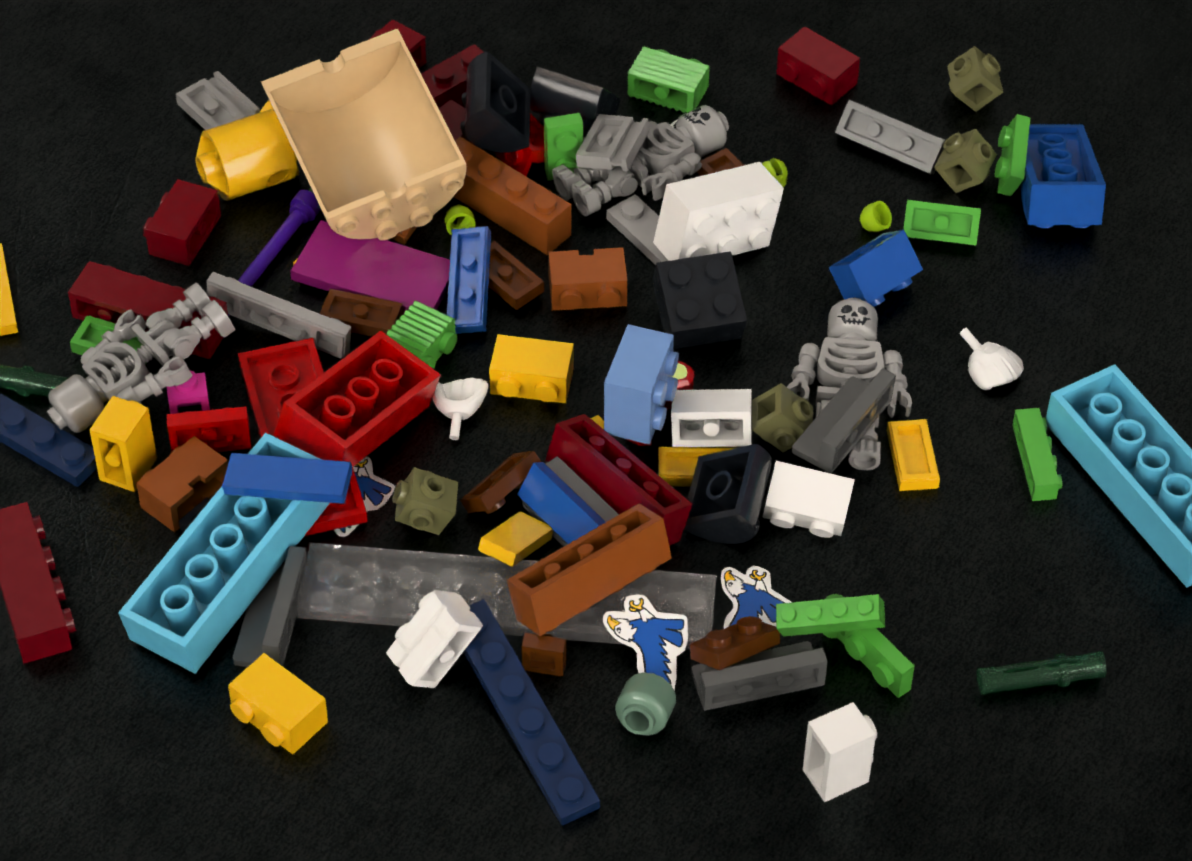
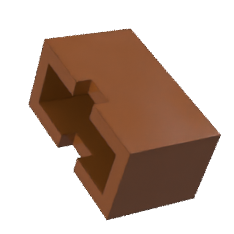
(587, 279)
(181, 482)

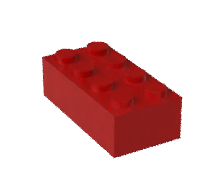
(358, 402)

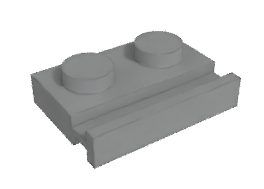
(215, 102)
(612, 142)

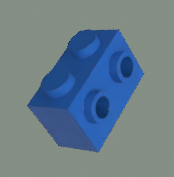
(877, 268)

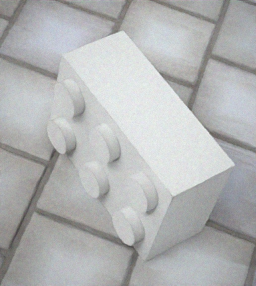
(718, 213)

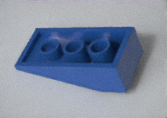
(1061, 178)

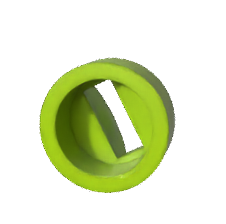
(777, 166)
(464, 215)
(876, 217)

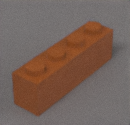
(513, 200)
(589, 569)

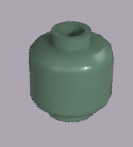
(645, 703)

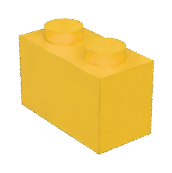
(531, 368)
(123, 443)
(277, 704)

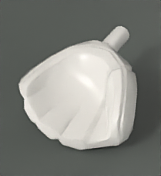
(991, 363)
(459, 400)

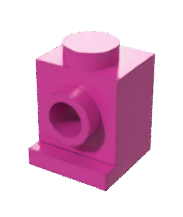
(190, 393)

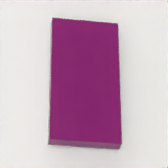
(372, 268)

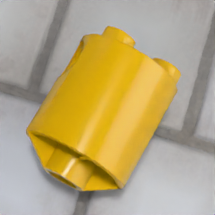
(246, 155)

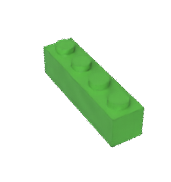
(1036, 454)
(830, 615)

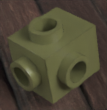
(975, 78)
(965, 160)
(781, 416)
(425, 501)

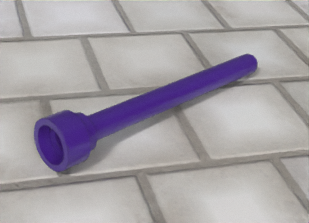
(303, 209)

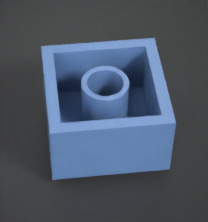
(640, 384)

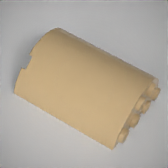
(369, 138)

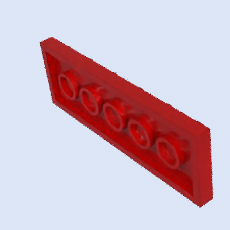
(270, 380)

